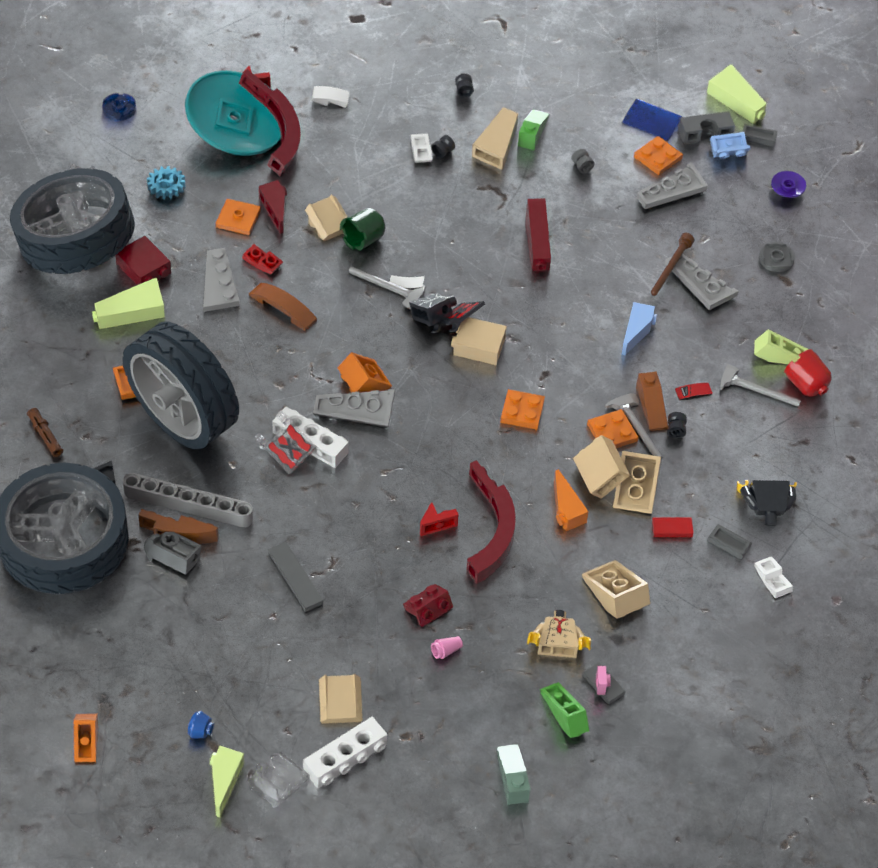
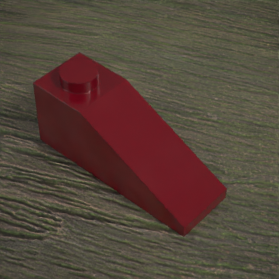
(273, 199)

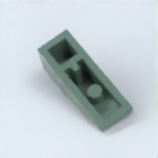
(513, 774)

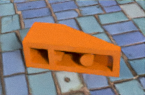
(569, 508)

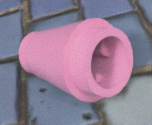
(444, 647)

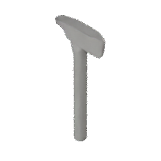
(410, 295)
(730, 378)
(625, 403)

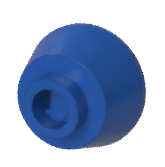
(200, 725)

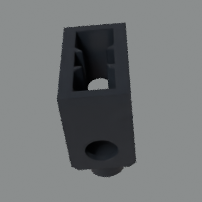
(432, 308)

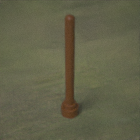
(685, 242)

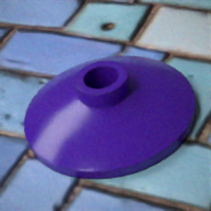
(788, 184)

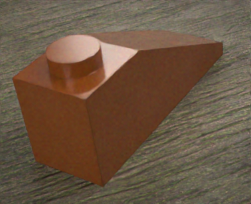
(652, 400)

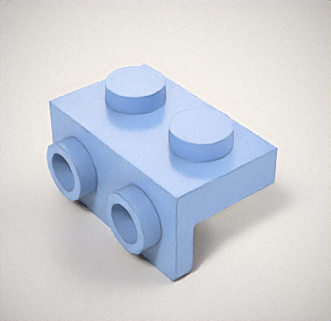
(729, 145)

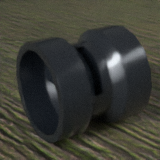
(464, 85)
(443, 146)
(676, 425)

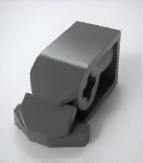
(173, 551)

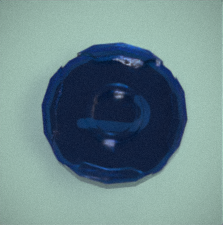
(119, 106)

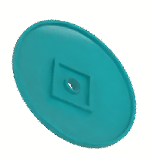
(218, 97)

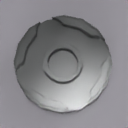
(776, 257)

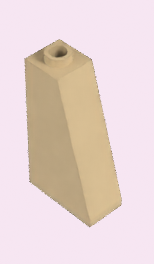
(496, 139)

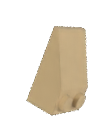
(639, 489)
(617, 588)

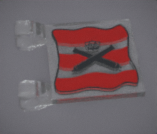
(289, 445)

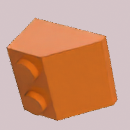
(363, 374)

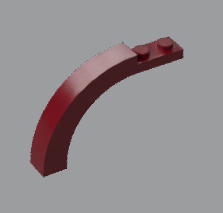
(285, 116)
(494, 554)

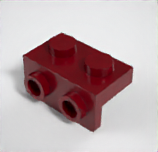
(429, 604)

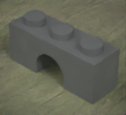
(691, 127)

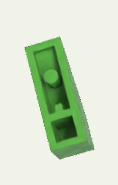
(532, 129)
(566, 709)

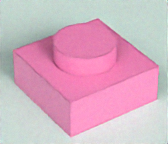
(602, 680)

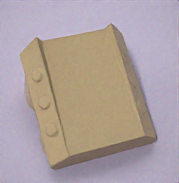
(326, 217)
(340, 699)

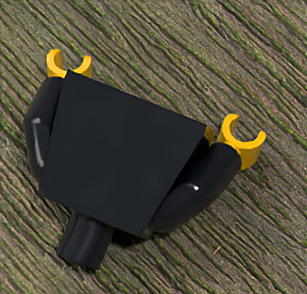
(768, 497)

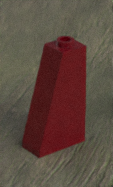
(538, 234)

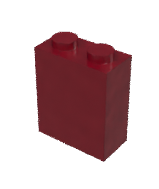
(143, 261)

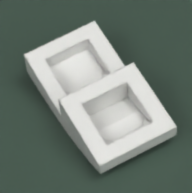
(326, 94)
(421, 148)
(772, 576)

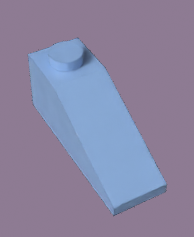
(639, 325)

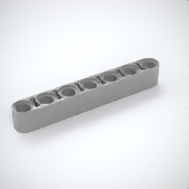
(188, 500)

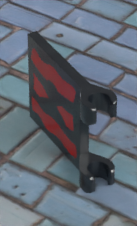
(459, 314)

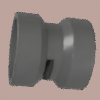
(582, 160)

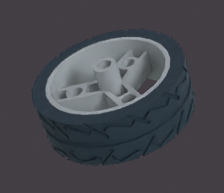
(181, 385)

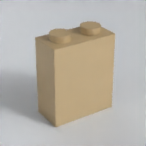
(479, 340)
(601, 466)

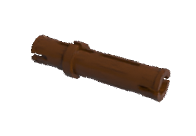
(41, 426)

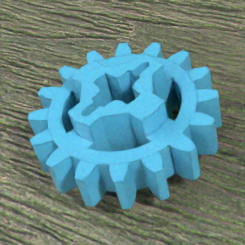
(166, 182)

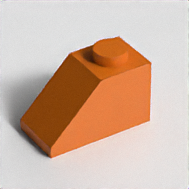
(85, 737)

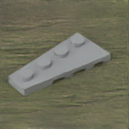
(680, 185)
(219, 282)
(701, 283)
(361, 407)

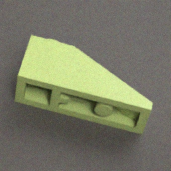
(777, 348)
(226, 770)

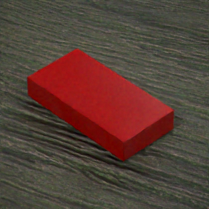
(672, 527)

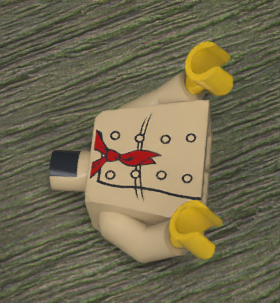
(559, 636)

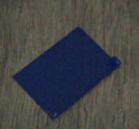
(651, 119)

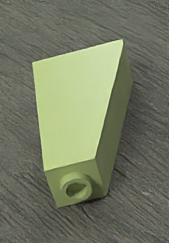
(737, 94)
(130, 306)

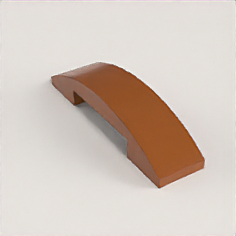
(286, 303)

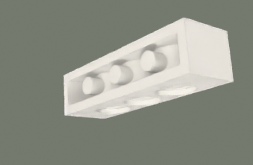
(330, 447)
(367, 731)

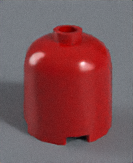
(809, 374)

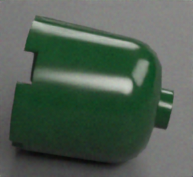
(362, 228)

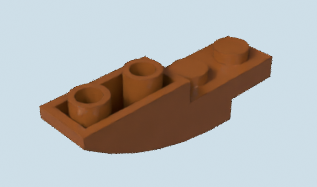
(186, 526)

